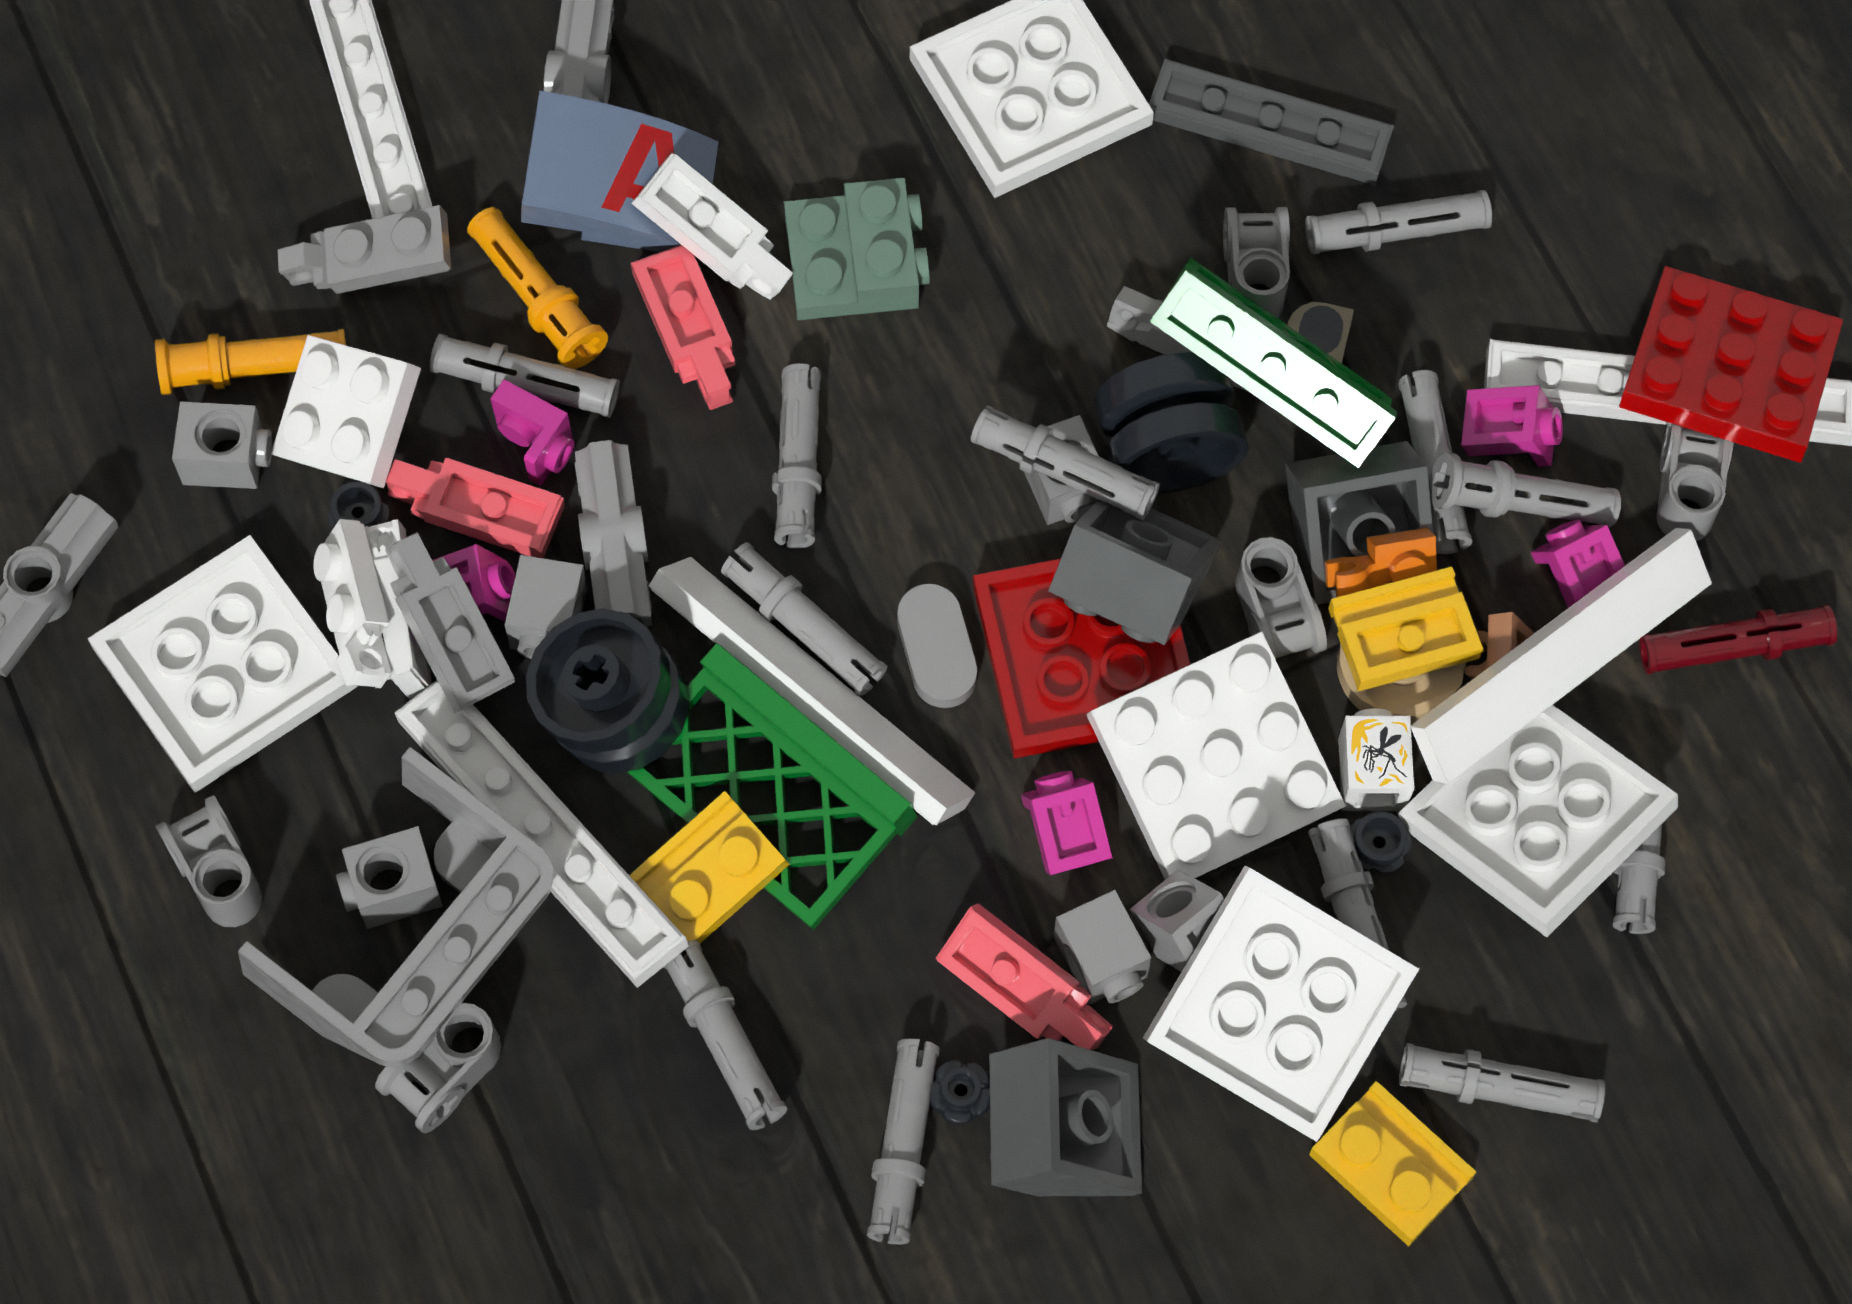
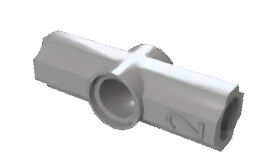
(581, 56)
(612, 530)
(59, 552)

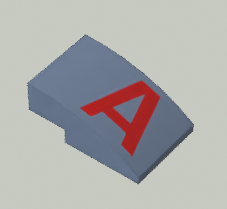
(594, 162)

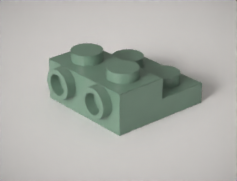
(856, 251)

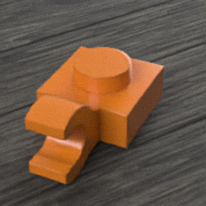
(1388, 560)

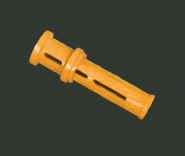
(551, 306)
(219, 360)

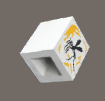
(1376, 761)

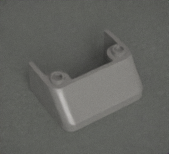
(500, 888)

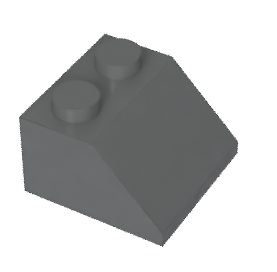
(1342, 505)
(1134, 570)
(1064, 1121)

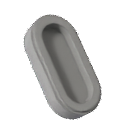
(937, 645)

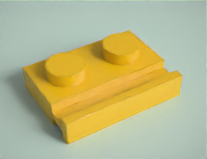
(1405, 629)
(709, 869)
(1392, 1163)

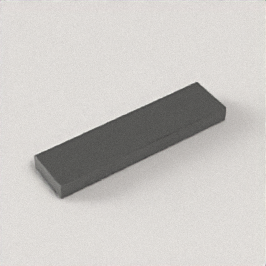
(1270, 122)

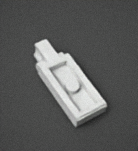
(712, 227)
(353, 604)
(406, 660)

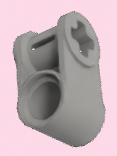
(1258, 254)
(1692, 469)
(1283, 608)
(209, 855)
(441, 1071)

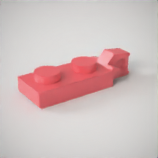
(687, 321)
(479, 504)
(1021, 981)

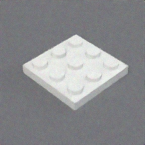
(1030, 89)
(221, 663)
(1216, 759)
(1541, 817)
(1280, 1003)

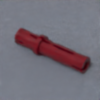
(1764, 635)

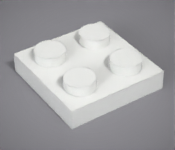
(345, 411)

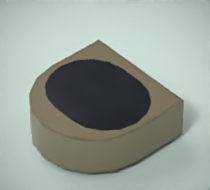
(1324, 326)

